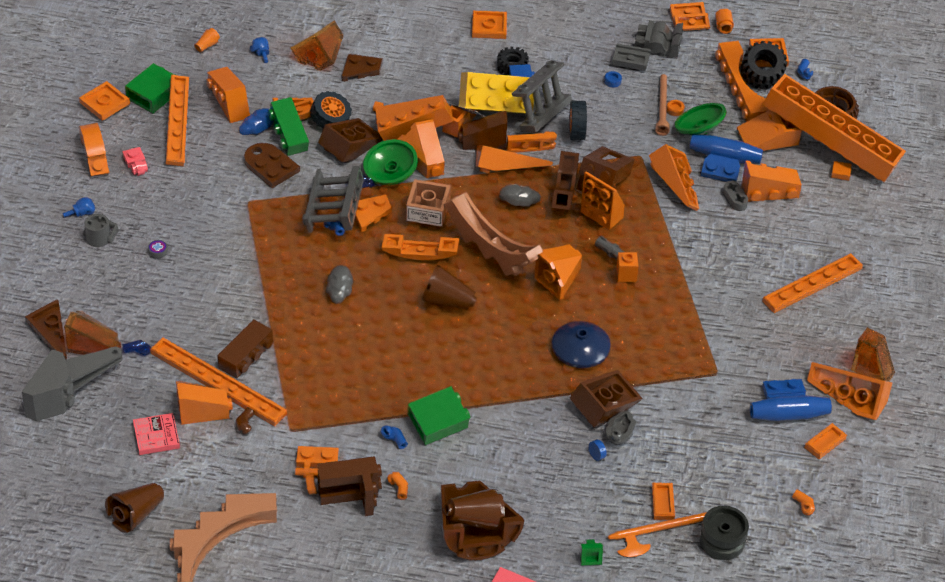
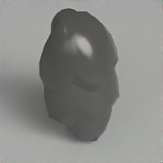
(519, 195)
(339, 283)
(620, 428)

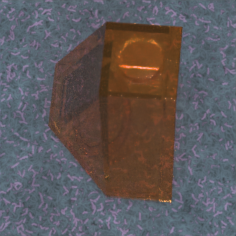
(320, 47)
(88, 335)
(873, 356)

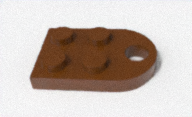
(271, 164)

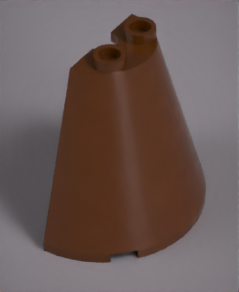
(474, 542)

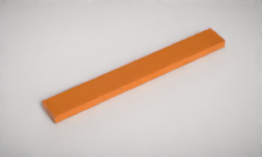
(214, 378)

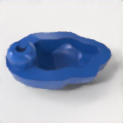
(256, 122)

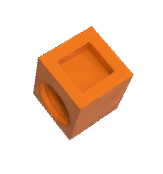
(627, 267)

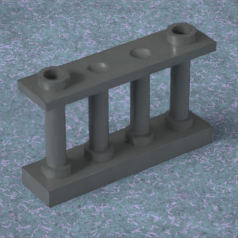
(552, 105)
(348, 205)

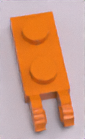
(531, 142)

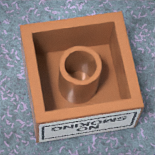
(427, 203)

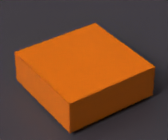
(841, 170)

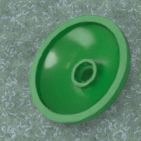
(701, 119)
(390, 162)

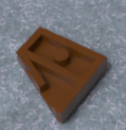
(361, 66)

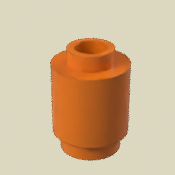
(724, 21)

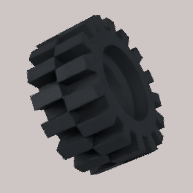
(511, 55)

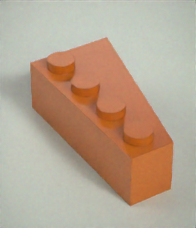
(398, 118)

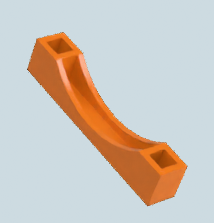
(730, 57)

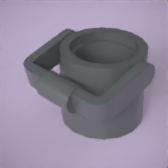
(98, 230)

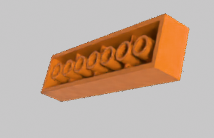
(834, 127)

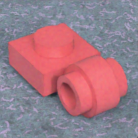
(135, 160)

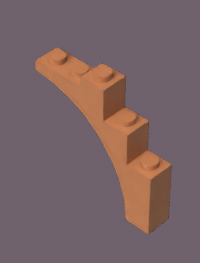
(492, 243)
(237, 513)

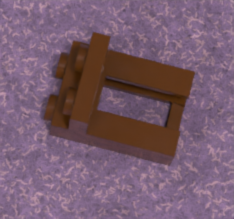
(604, 170)
(350, 481)

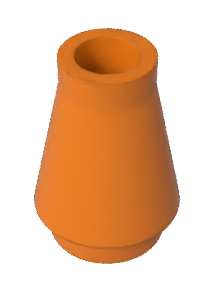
(208, 39)

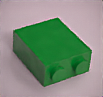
(150, 88)
(438, 415)

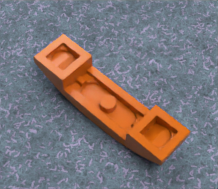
(420, 250)

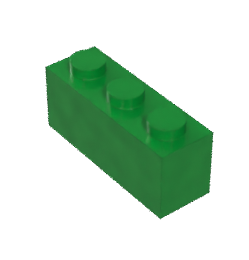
(288, 126)

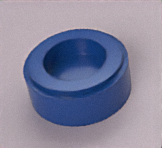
(612, 79)
(597, 450)

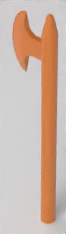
(636, 549)

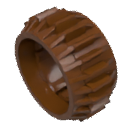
(840, 98)

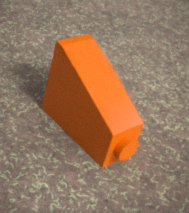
(427, 146)
(558, 268)
(202, 403)

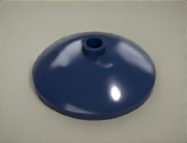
(581, 344)

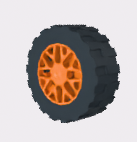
(330, 108)
(578, 120)

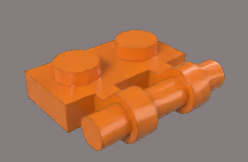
(311, 456)

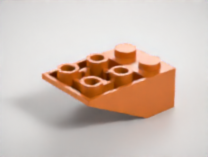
(769, 132)
(601, 202)

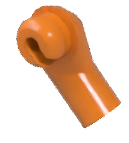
(400, 481)
(807, 502)

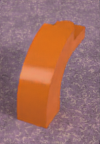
(94, 148)

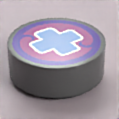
(157, 249)

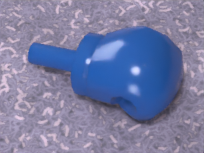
(260, 46)
(83, 206)

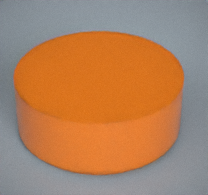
(675, 107)
(311, 484)

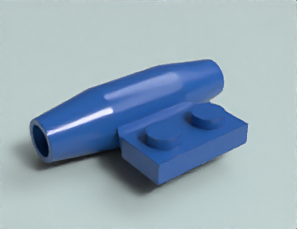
(724, 156)
(788, 402)

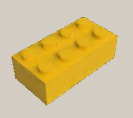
(491, 92)

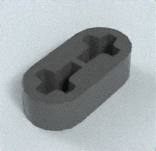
(738, 194)

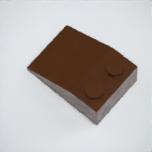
(348, 139)
(604, 397)

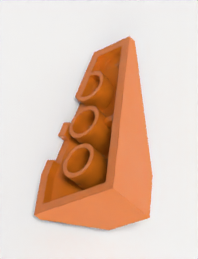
(497, 159)
(675, 170)
(857, 392)

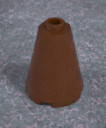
(448, 290)
(133, 505)
(477, 509)

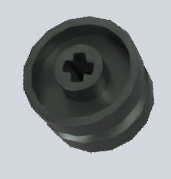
(724, 532)

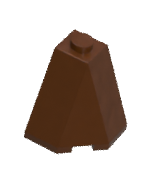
(486, 131)

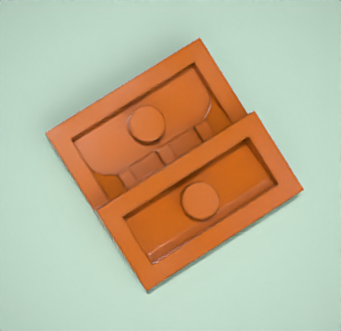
(691, 15)

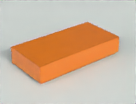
(825, 441)
(663, 501)

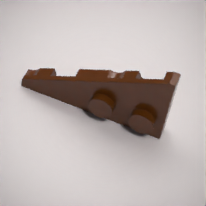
(48, 326)

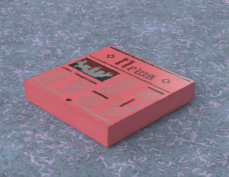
(156, 434)

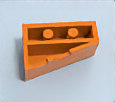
(229, 93)
(770, 183)

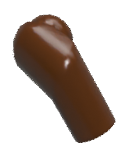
(242, 420)

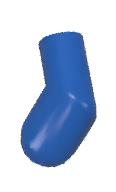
(803, 69)
(337, 226)
(394, 434)

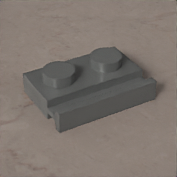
(631, 57)

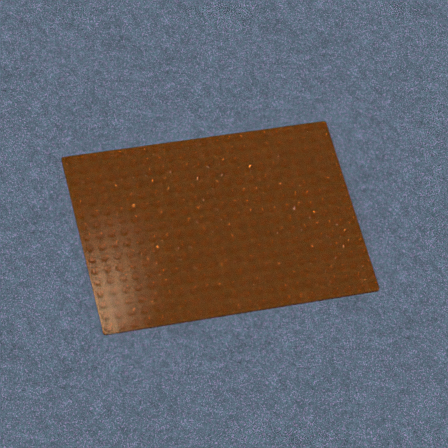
(393, 348)

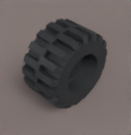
(765, 52)

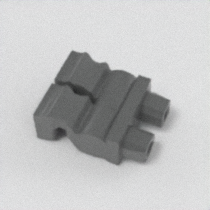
(660, 38)

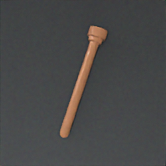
(662, 126)

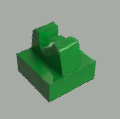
(591, 553)

